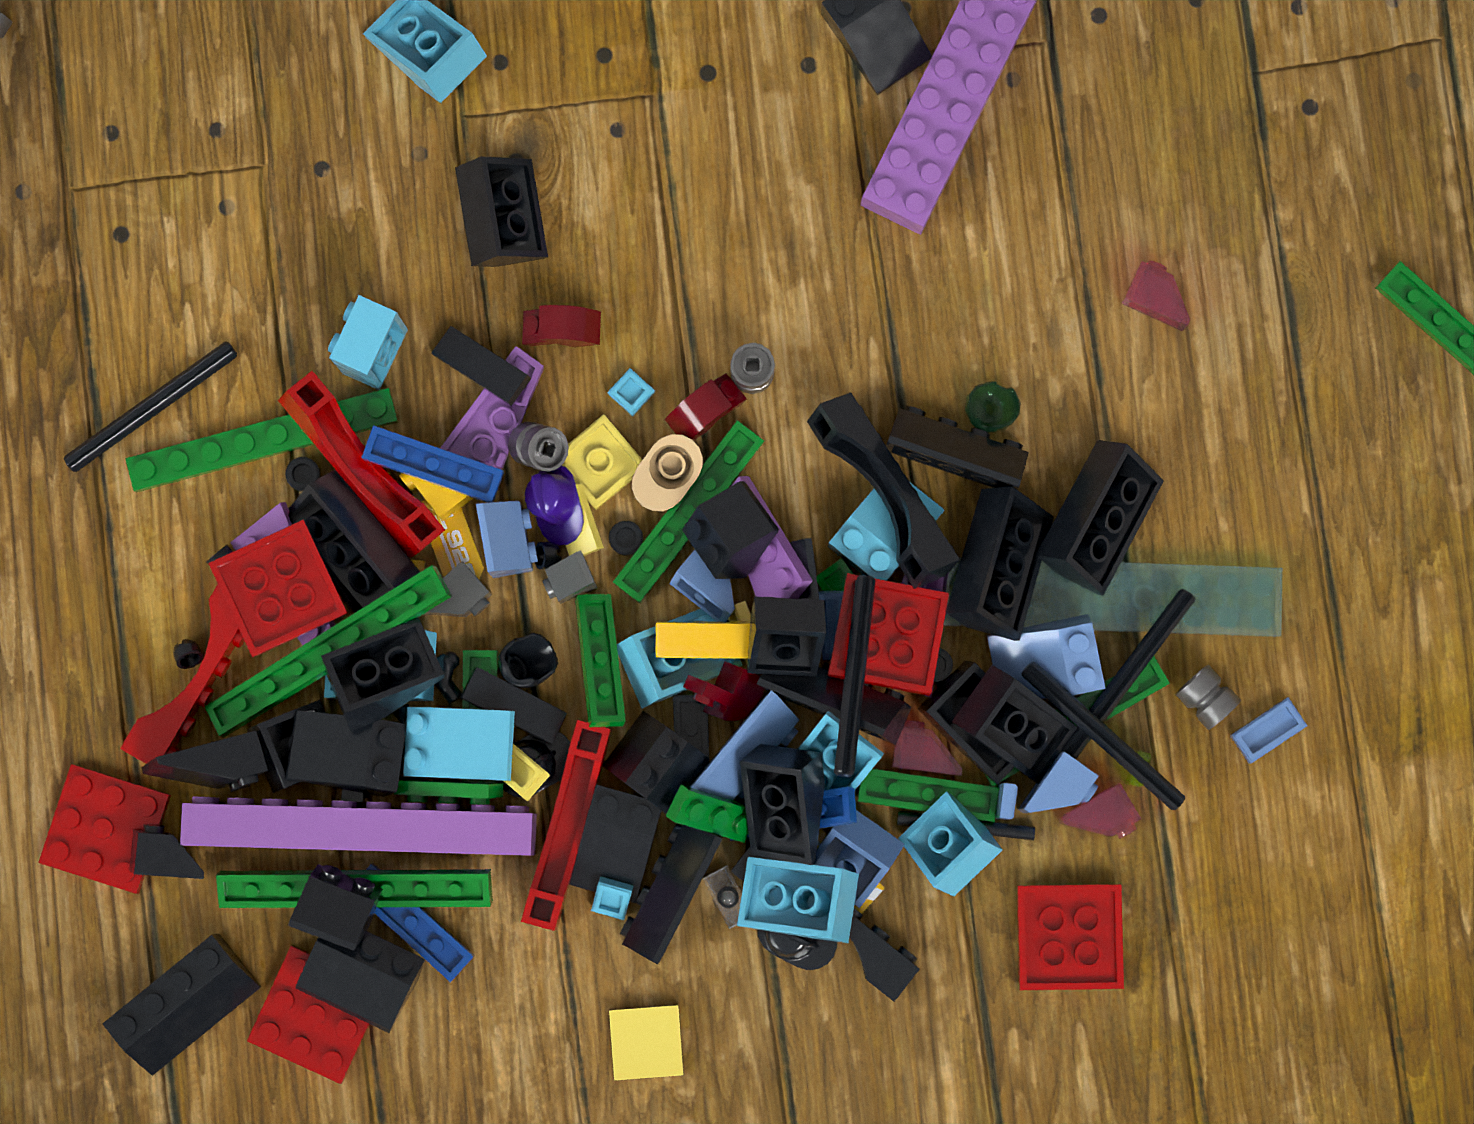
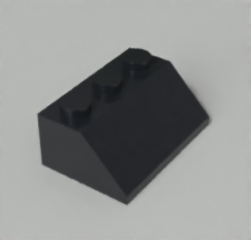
(501, 211)
(363, 982)

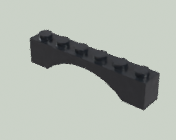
(848, 433)
(882, 964)

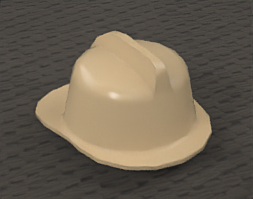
(667, 472)

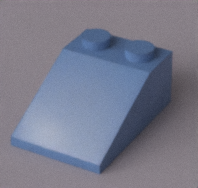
(1060, 647)

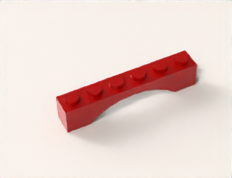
(326, 426)
(162, 730)
(566, 826)

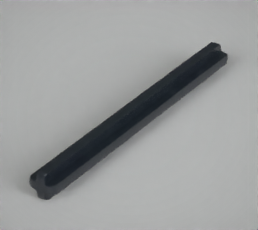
(150, 406)
(1133, 667)
(854, 676)
(1103, 736)

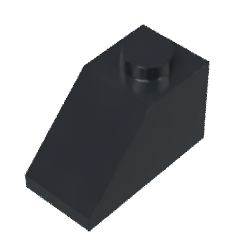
(161, 855)

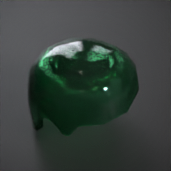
(992, 407)

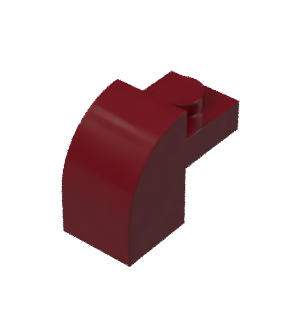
(561, 325)
(705, 407)
(731, 696)

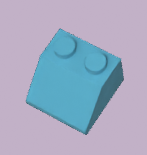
(949, 844)

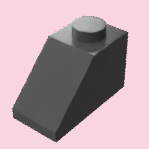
(569, 578)
(467, 594)

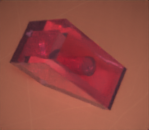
(1157, 295)
(923, 751)
(1104, 814)

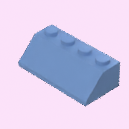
(768, 725)

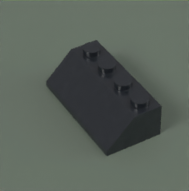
(956, 450)
(1100, 516)
(351, 541)
(999, 563)
(881, 713)
(671, 891)
(182, 1004)

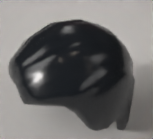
(527, 661)

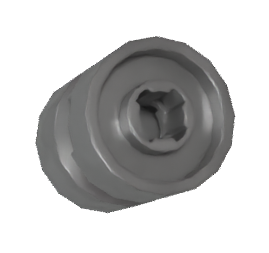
(752, 368)
(538, 446)
(1206, 695)

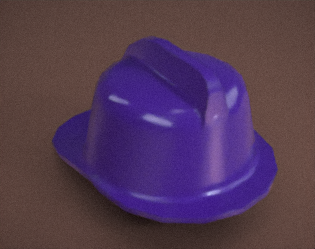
(556, 505)

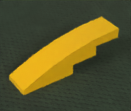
(702, 639)

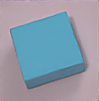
(631, 392)
(612, 898)

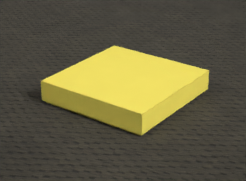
(601, 461)
(646, 1042)

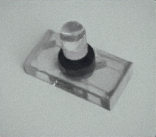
(725, 894)

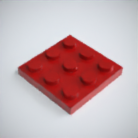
(277, 588)
(902, 635)
(96, 826)
(1070, 937)
(306, 1027)

